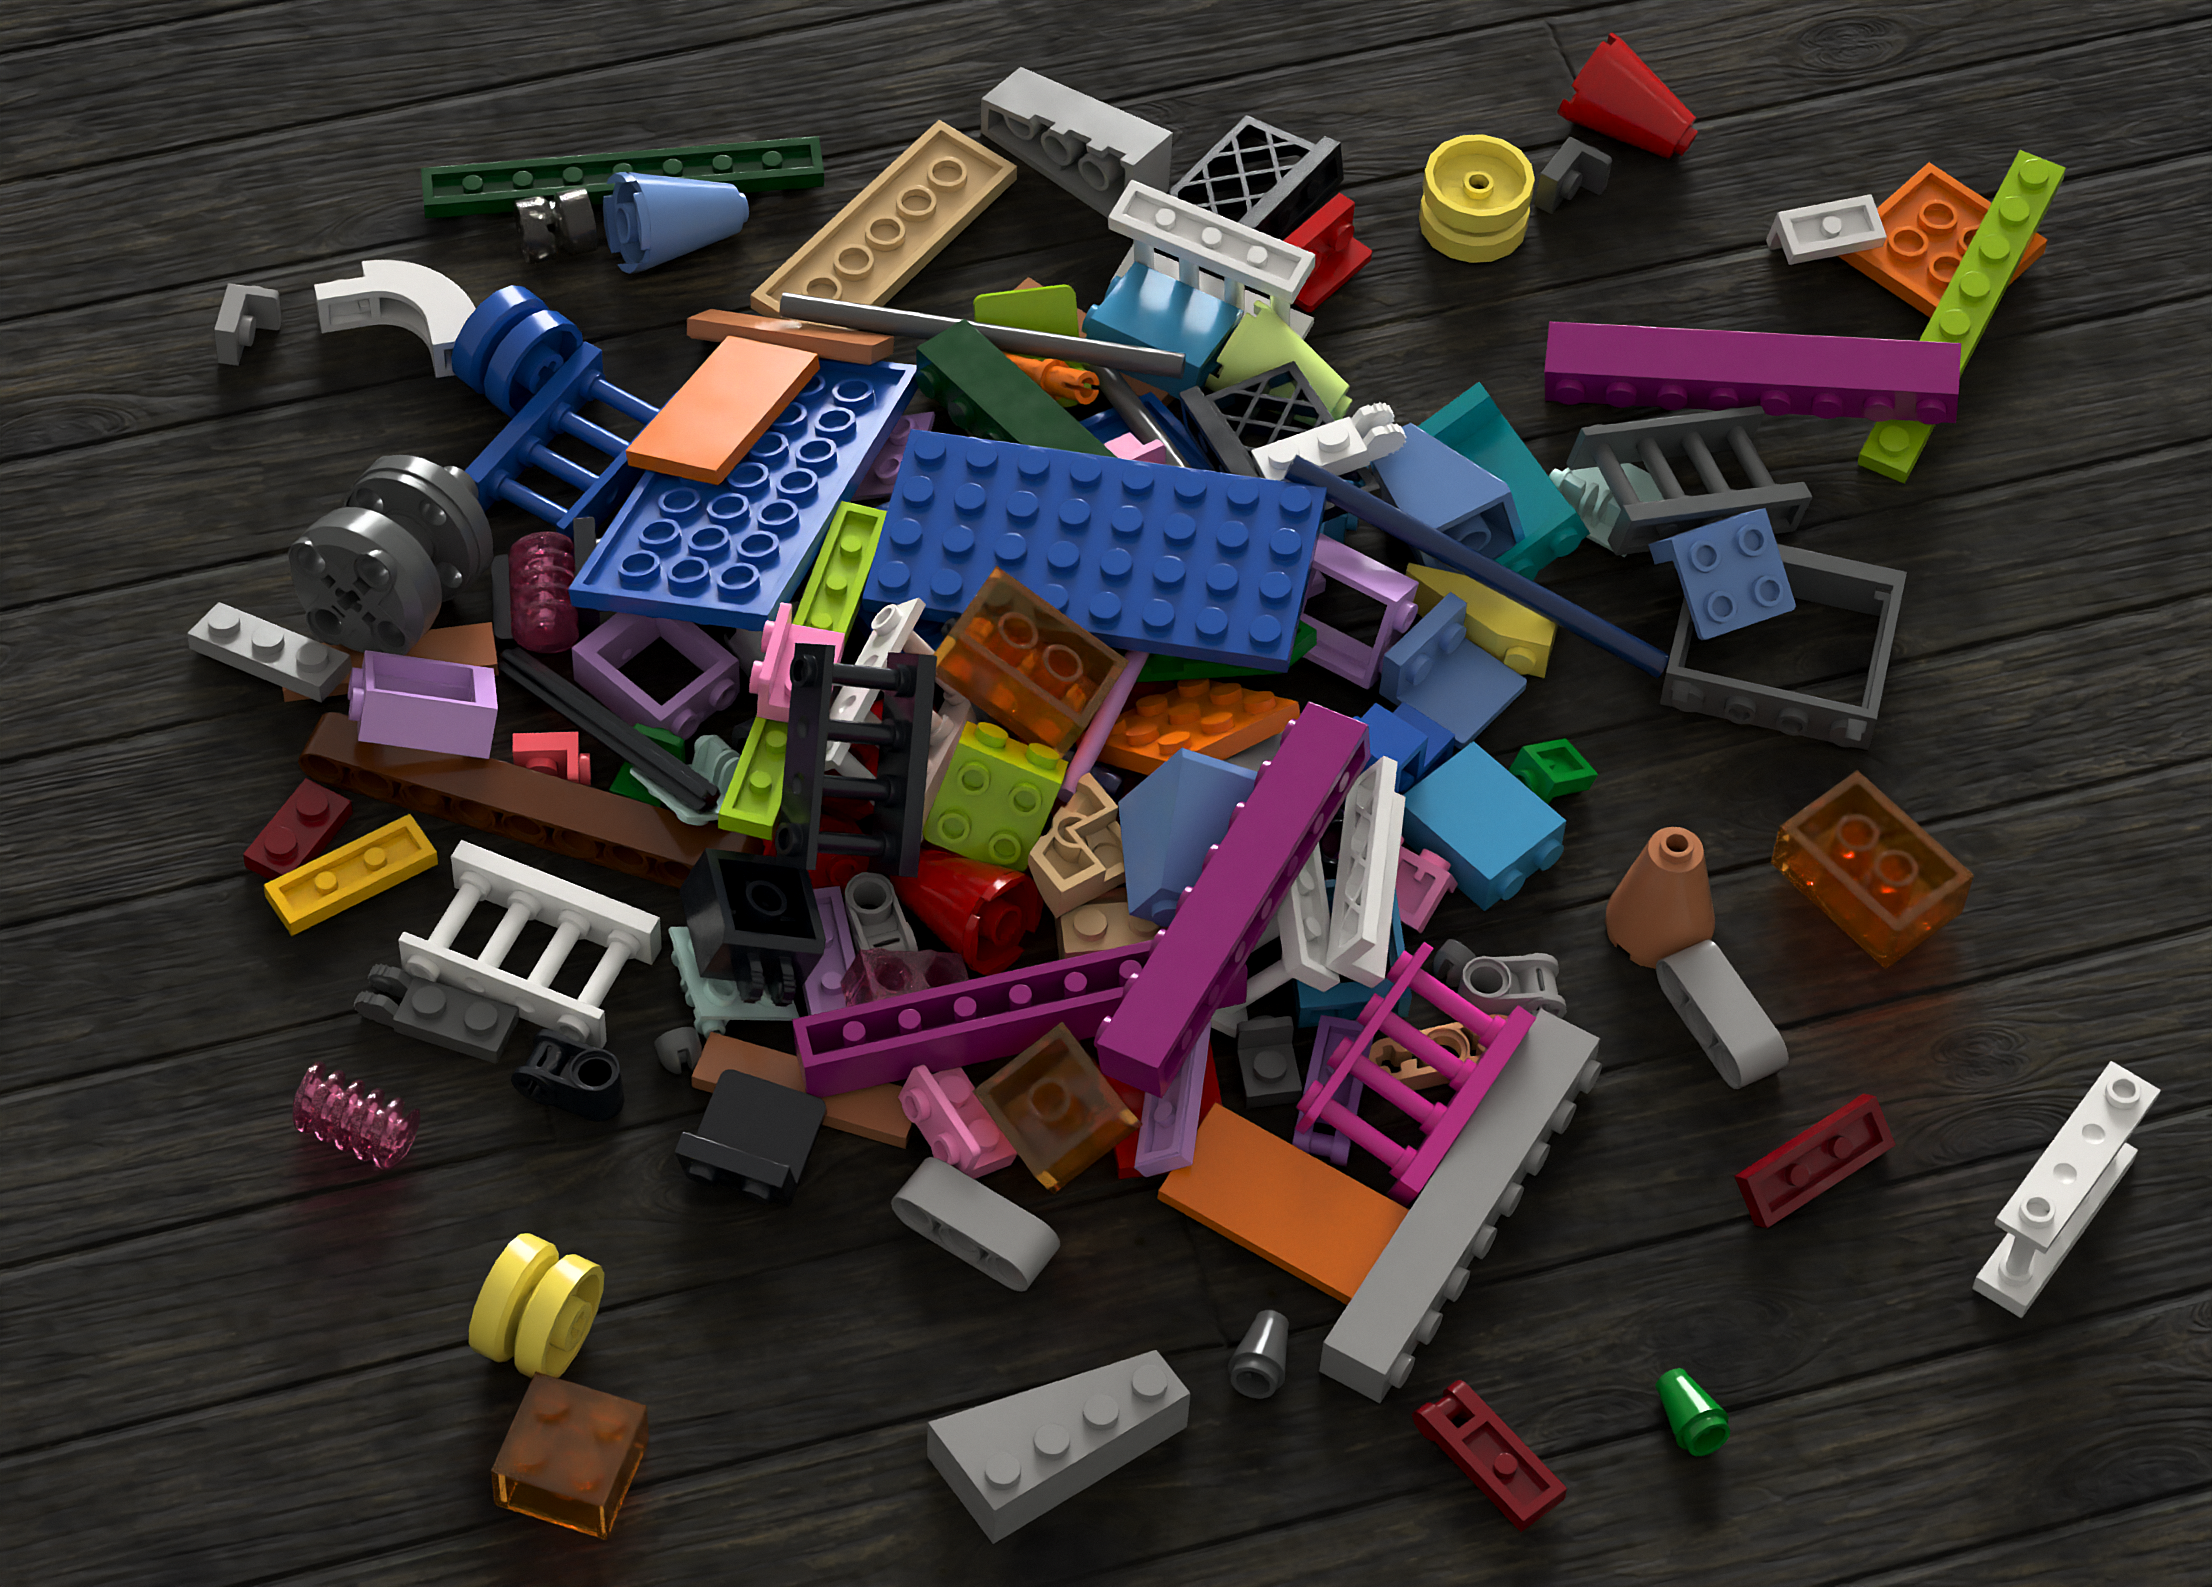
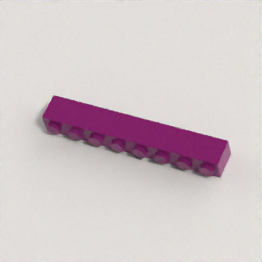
(1752, 369)
(1232, 900)
(967, 1020)

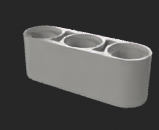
(1722, 1014)
(975, 1224)

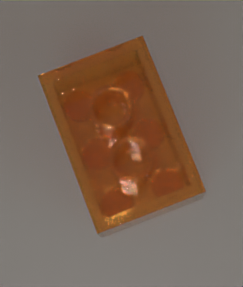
(1027, 663)
(1871, 869)

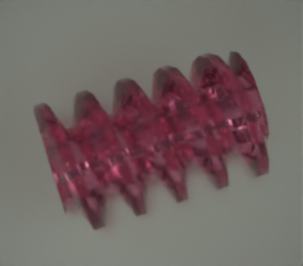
(539, 594)
(351, 1120)

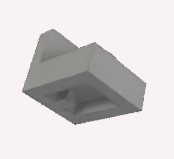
(240, 314)

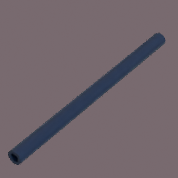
(1480, 567)

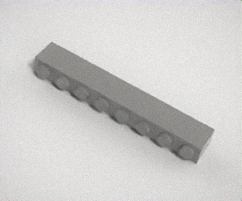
(1460, 1206)

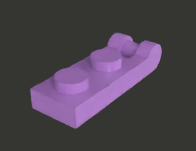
(1329, 1035)

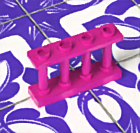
(1467, 1078)

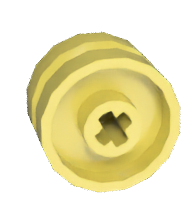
(1476, 198)
(536, 1307)

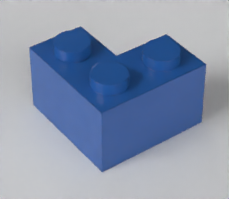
(1409, 739)

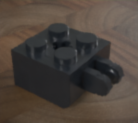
(753, 923)

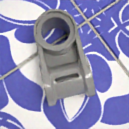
(877, 927)
(1512, 983)

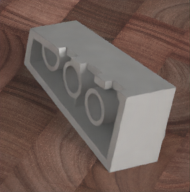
(1076, 139)
(1055, 1440)

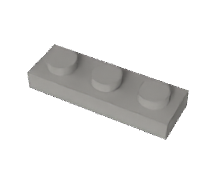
(269, 652)

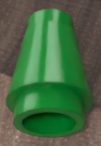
(1692, 1414)

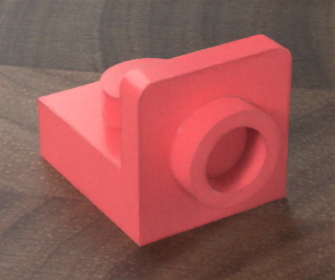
(553, 755)

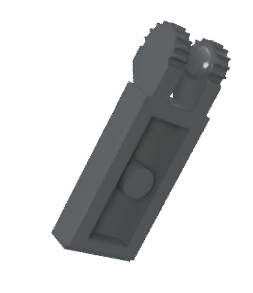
(439, 1013)

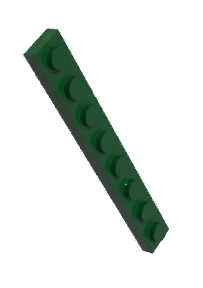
(496, 185)

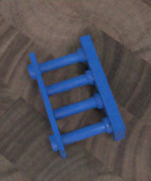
(553, 413)

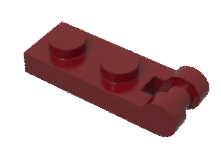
(1491, 1455)

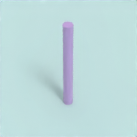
(1102, 725)

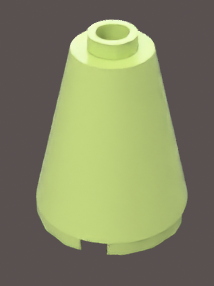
(1267, 343)

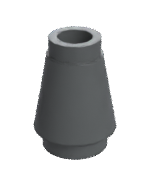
(1261, 1356)

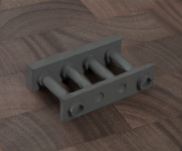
(1677, 436)

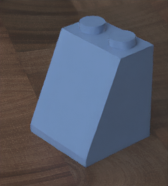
(1449, 496)
(1172, 825)

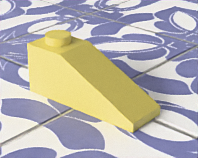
(1492, 620)

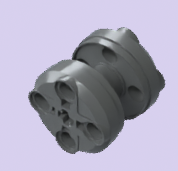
(391, 555)

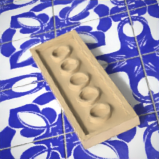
(893, 224)

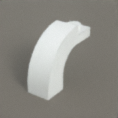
(399, 296)

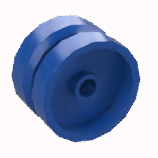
(512, 347)

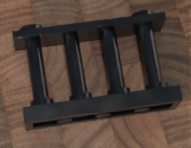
(901, 761)

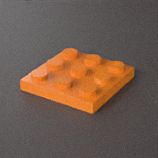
(1927, 235)
(1195, 716)

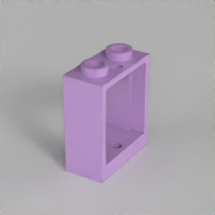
(626, 635)
(1339, 651)
(424, 704)

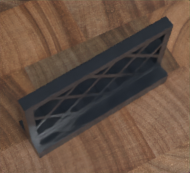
(1297, 186)
(1223, 447)

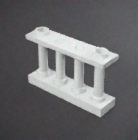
(1214, 244)
(894, 633)
(532, 896)
(1304, 934)
(2065, 1189)

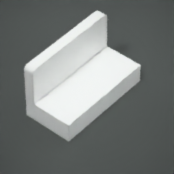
(1827, 229)

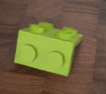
(1037, 309)
(994, 797)

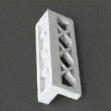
(1366, 876)

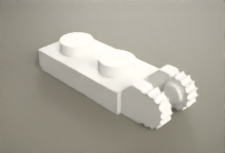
(1336, 445)

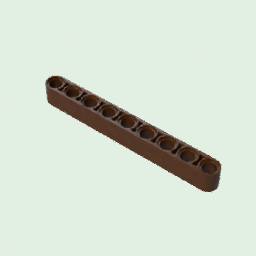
(517, 804)

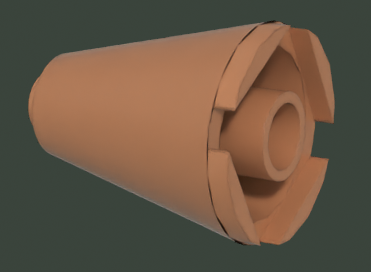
(1662, 899)

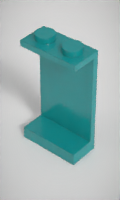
(1484, 436)

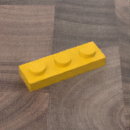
(350, 874)

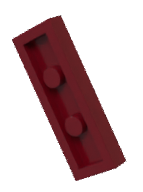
(1815, 1160)

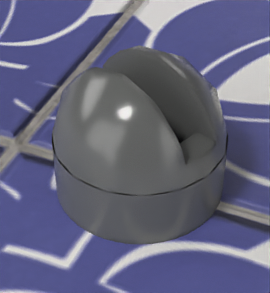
(1451, 961)
(678, 1048)

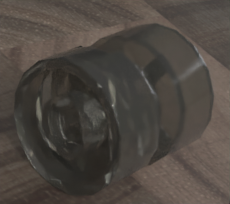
(573, 224)

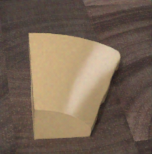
(1080, 851)

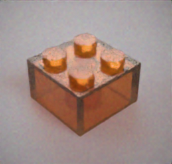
(1057, 1108)
(570, 1455)

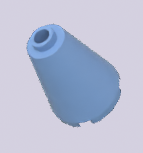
(668, 217)

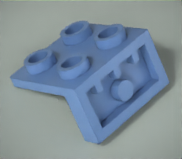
(1729, 572)
(1448, 674)

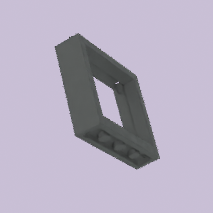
(1814, 579)

